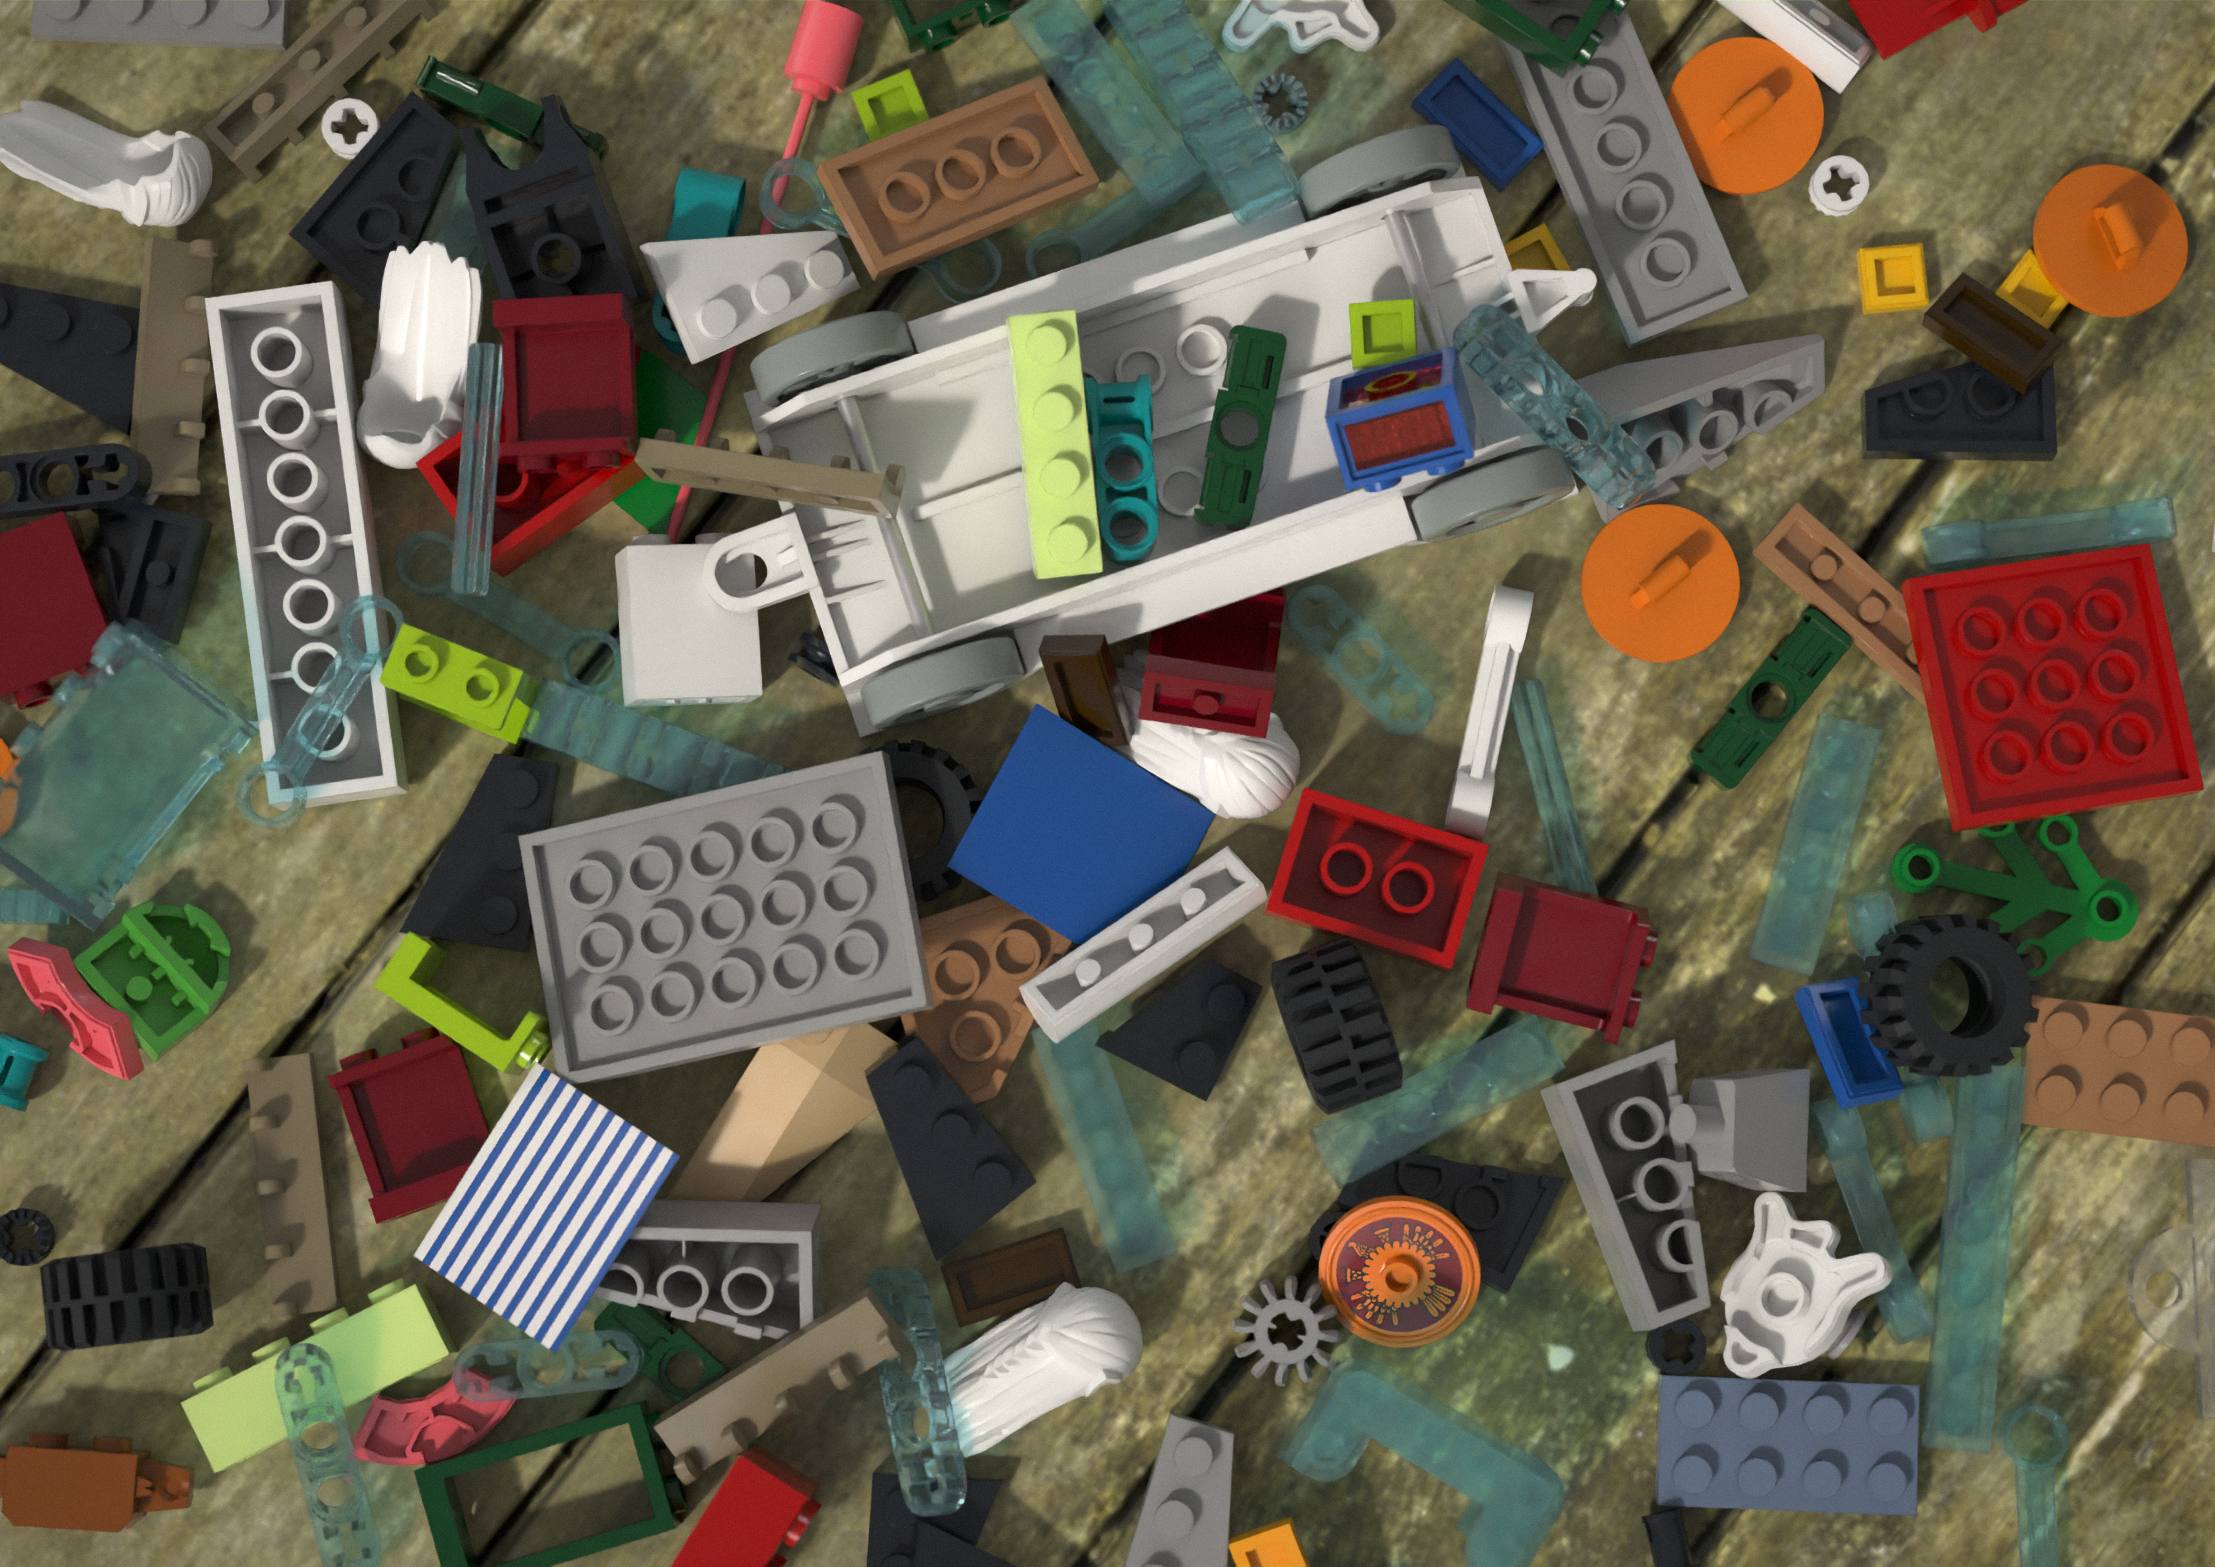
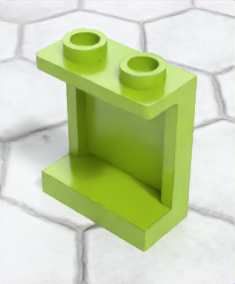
(459, 684)
(407, 982)

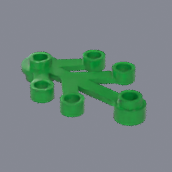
(2029, 888)

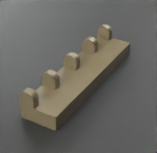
(307, 77)
(172, 362)
(771, 476)
(293, 1184)
(779, 1383)

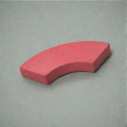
(54, 985)
(427, 1426)

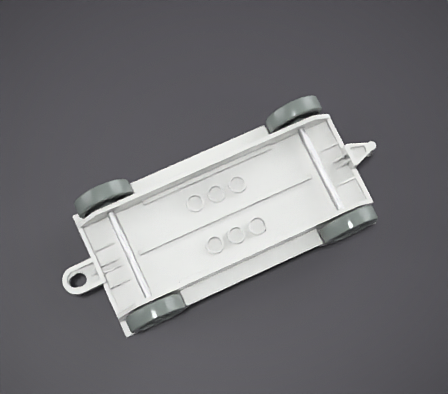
(947, 595)

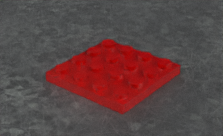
(2051, 687)

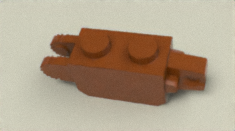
(87, 1486)

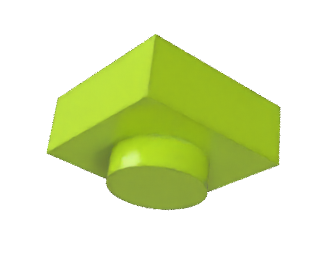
(889, 105)
(1382, 332)

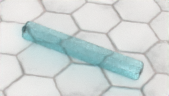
(478, 470)
(1551, 787)

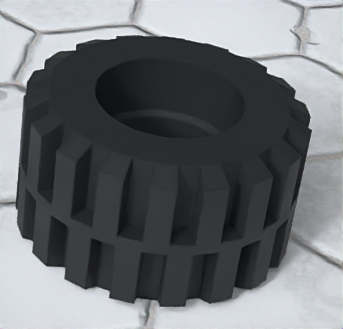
(958, 798)
(1997, 995)
(1337, 1025)
(126, 1296)

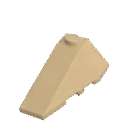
(784, 1114)

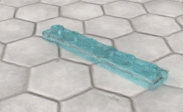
(1973, 1260)

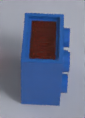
(1401, 420)

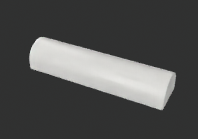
(1810, 34)
(1142, 944)

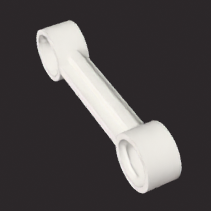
(1488, 712)

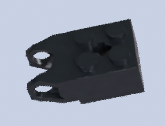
(547, 206)

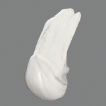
(144, 178)
(420, 356)
(1224, 770)
(1040, 1362)

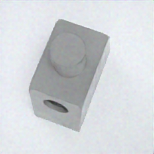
(1748, 1128)

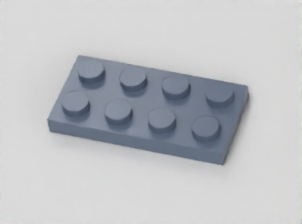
(1787, 1445)

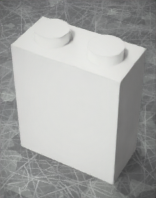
(674, 635)

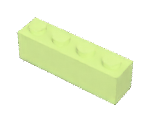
(1054, 444)
(369, 1353)

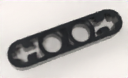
(33, 469)

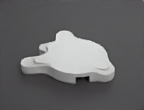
(1305, 21)
(1789, 1290)

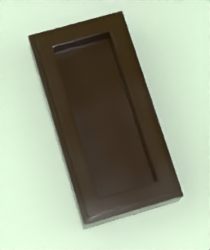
(1993, 333)
(1087, 686)
(1009, 1277)

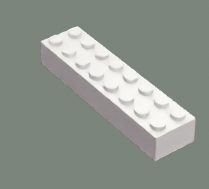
(303, 528)

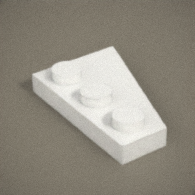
(745, 284)

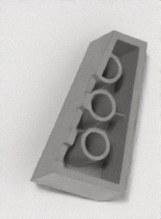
(1635, 1182)
(724, 1264)
(1186, 1499)

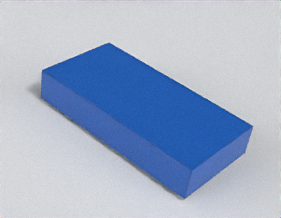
(1479, 124)
(1850, 1060)

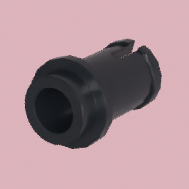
(1668, 1539)

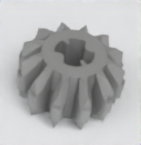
(1277, 1350)

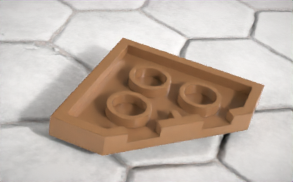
(975, 971)

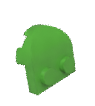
(161, 970)

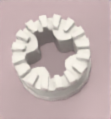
(337, 116)
(1831, 203)

